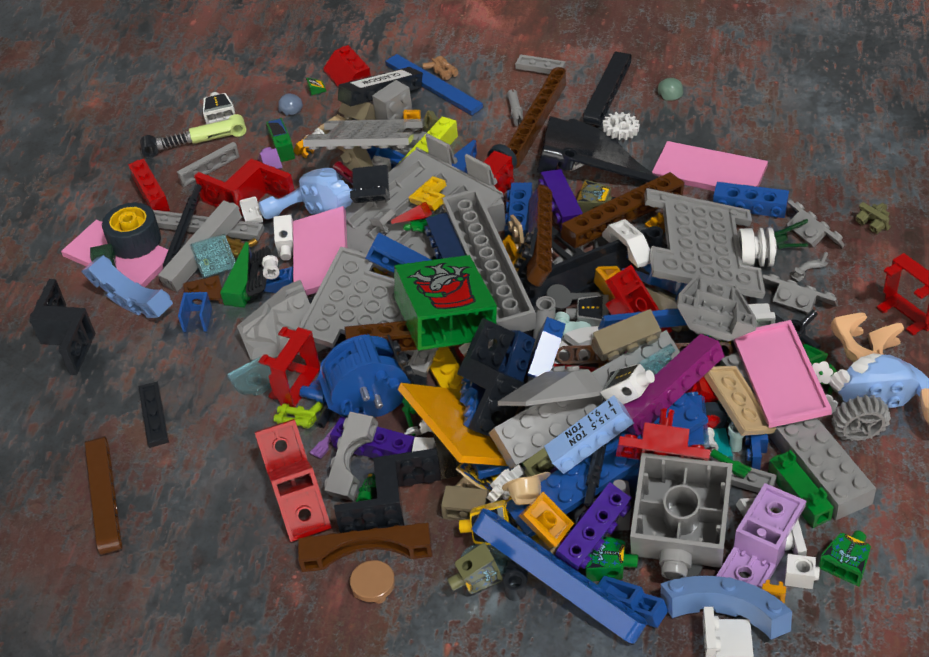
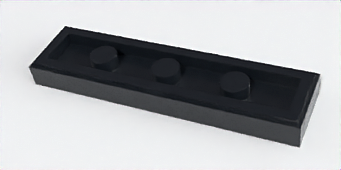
(153, 414)

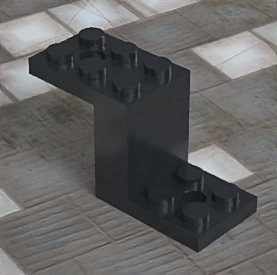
(62, 326)
(482, 368)
(390, 475)

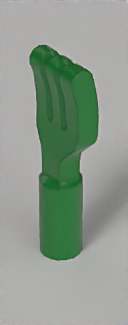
(737, 468)

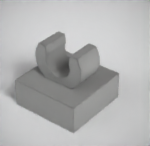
(382, 218)

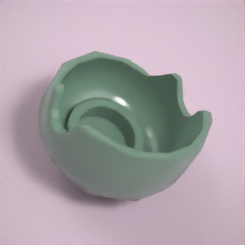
(670, 89)

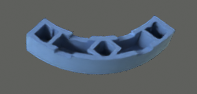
(124, 291)
(730, 598)

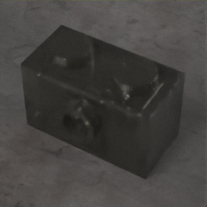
(446, 460)

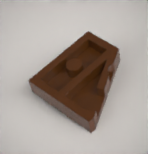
(210, 285)

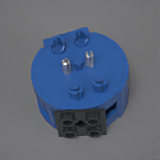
(365, 376)

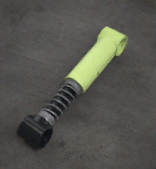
(233, 126)

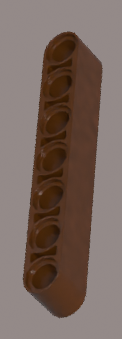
(103, 496)

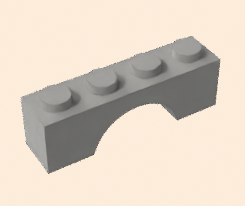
(357, 431)

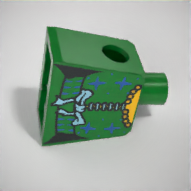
(847, 557)
(610, 560)

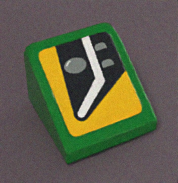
(315, 86)

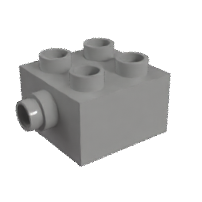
(680, 512)

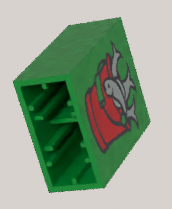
(442, 301)

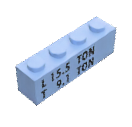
(588, 434)

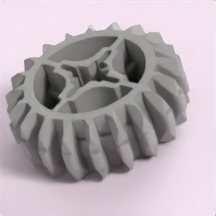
(861, 418)

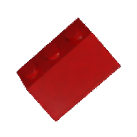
(346, 66)

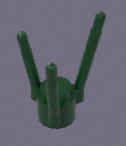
(781, 236)

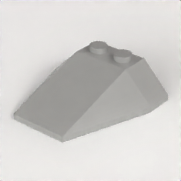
(715, 308)
(554, 387)

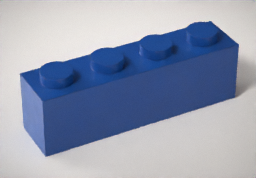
(388, 253)

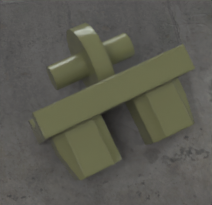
(876, 214)

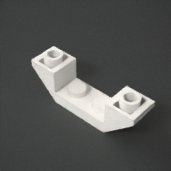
(631, 237)

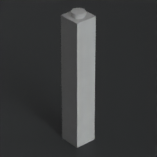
(184, 263)

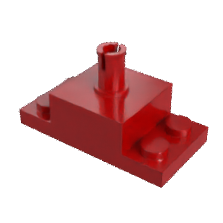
(630, 294)
(661, 440)

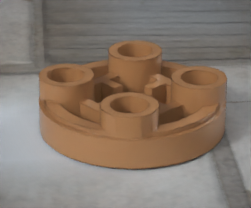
(372, 581)

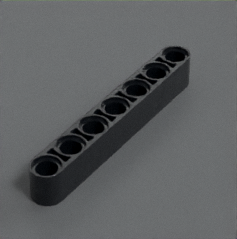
(607, 88)

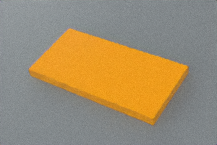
(445, 418)

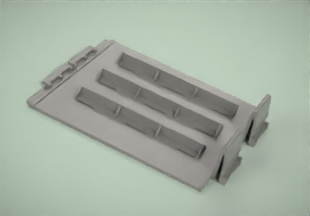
(403, 182)

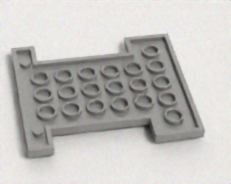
(365, 134)
(703, 241)
(356, 297)

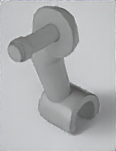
(800, 272)

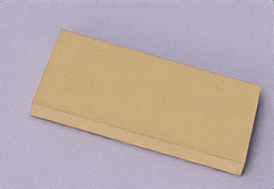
(738, 400)

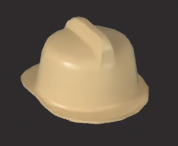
(525, 489)

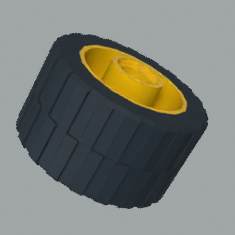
(131, 230)

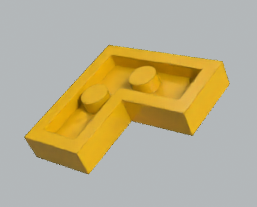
(429, 193)

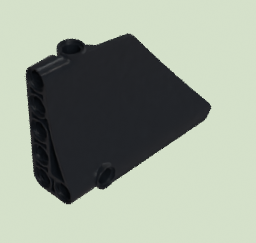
(582, 143)

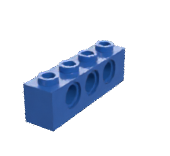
(756, 199)
(518, 205)

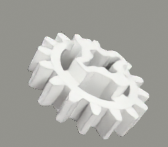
(620, 126)
(497, 492)

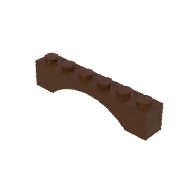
(321, 551)

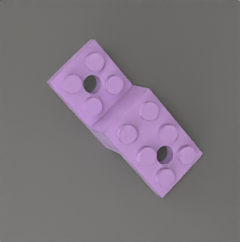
(762, 536)

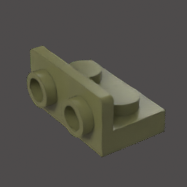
(538, 463)

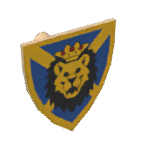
(470, 478)

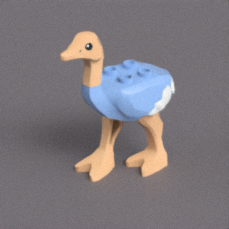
(874, 372)

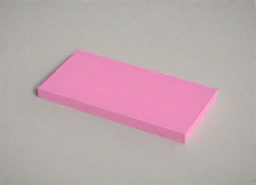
(706, 167)
(316, 245)
(138, 270)
(781, 375)

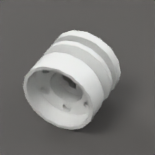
(757, 246)

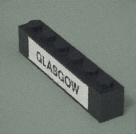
(361, 90)

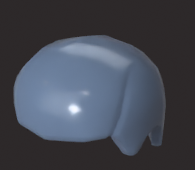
(290, 104)

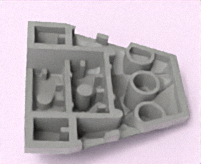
(282, 310)

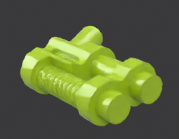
(303, 417)

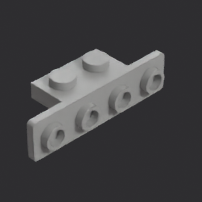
(813, 230)
(795, 296)

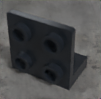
(370, 184)
(525, 253)

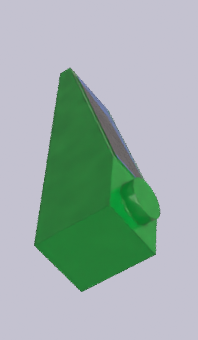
(281, 139)
(234, 289)

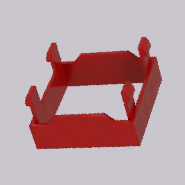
(893, 299)
(299, 341)

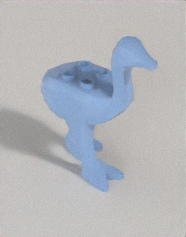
(319, 191)

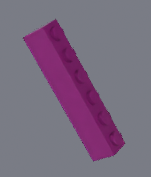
(674, 381)

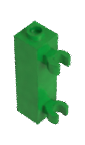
(796, 482)

